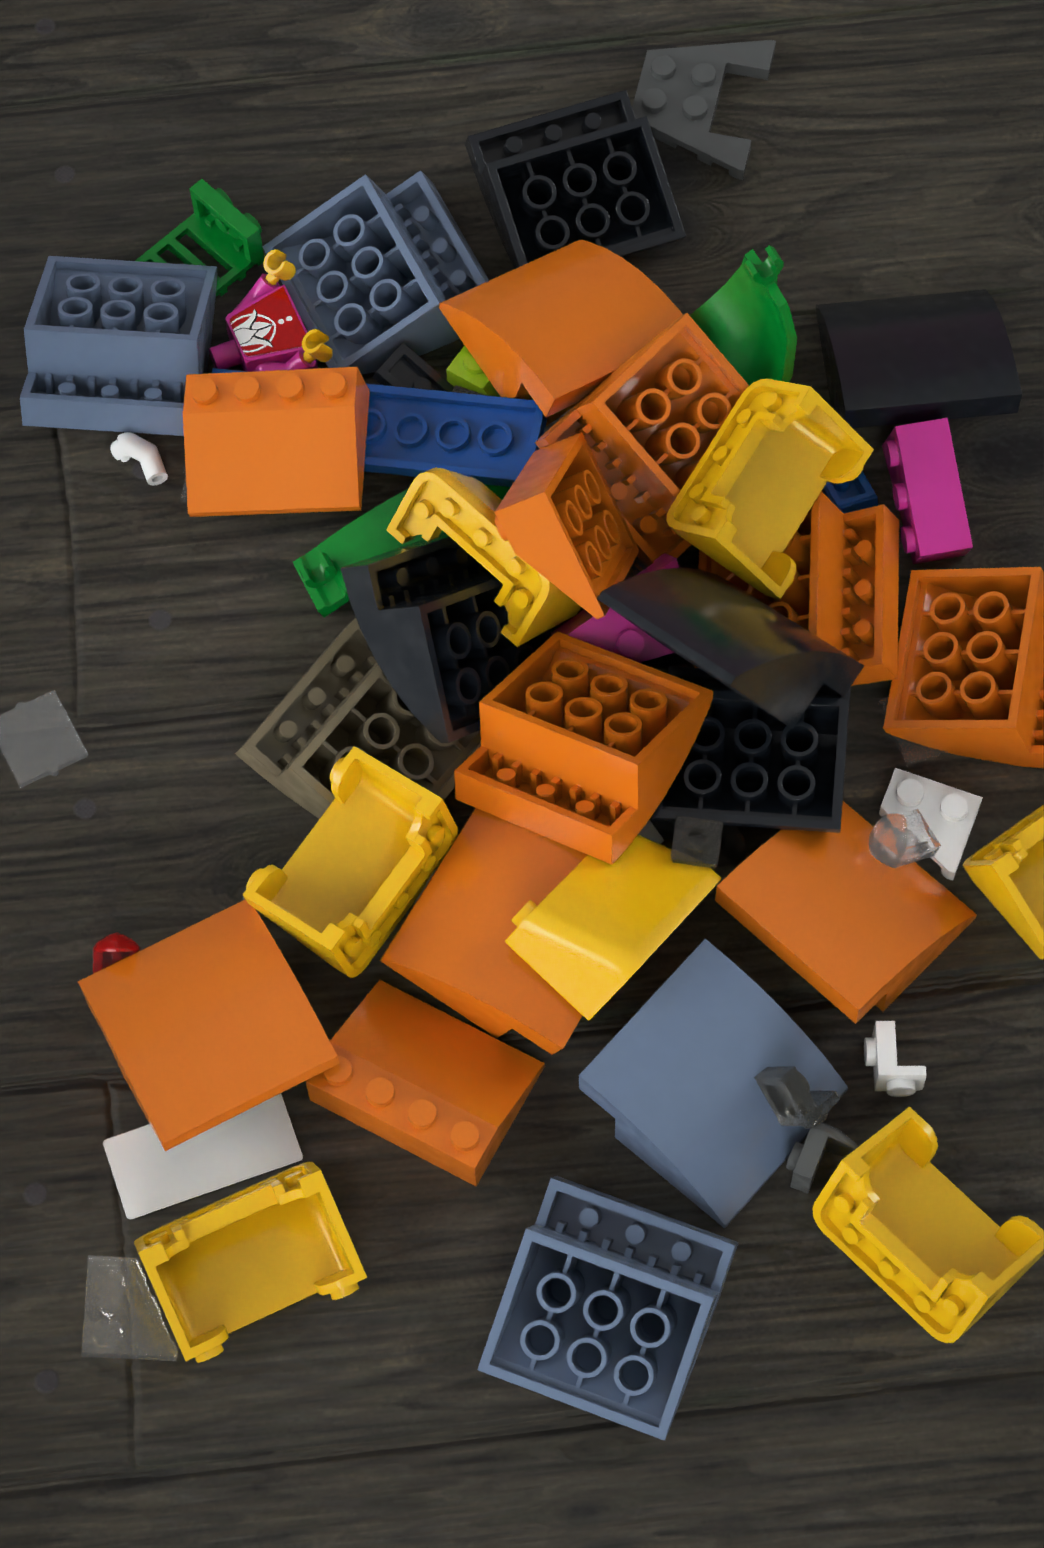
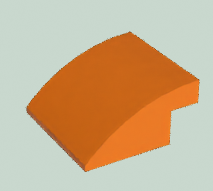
(559, 323)
(654, 426)
(842, 584)
(972, 664)
(581, 745)
(843, 914)
(464, 915)
(208, 1023)

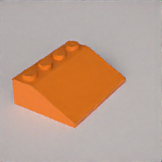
(275, 441)
(568, 523)
(425, 1081)

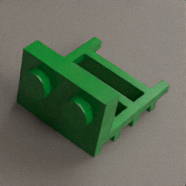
(218, 229)

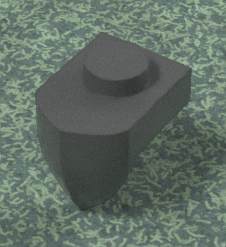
(807, 1157)

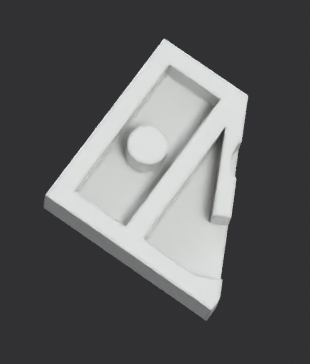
(944, 808)

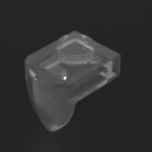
(902, 839)

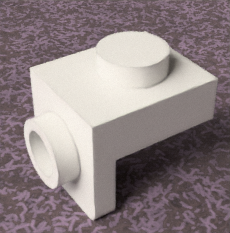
(882, 1054)

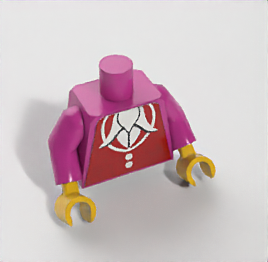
(267, 327)

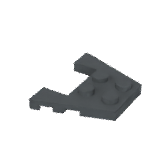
(682, 92)

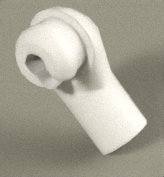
(145, 452)

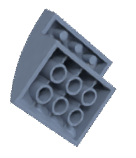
(378, 270)
(116, 344)
(688, 1087)
(607, 1307)

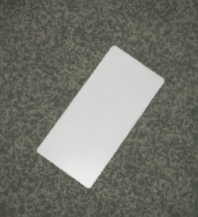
(217, 1158)

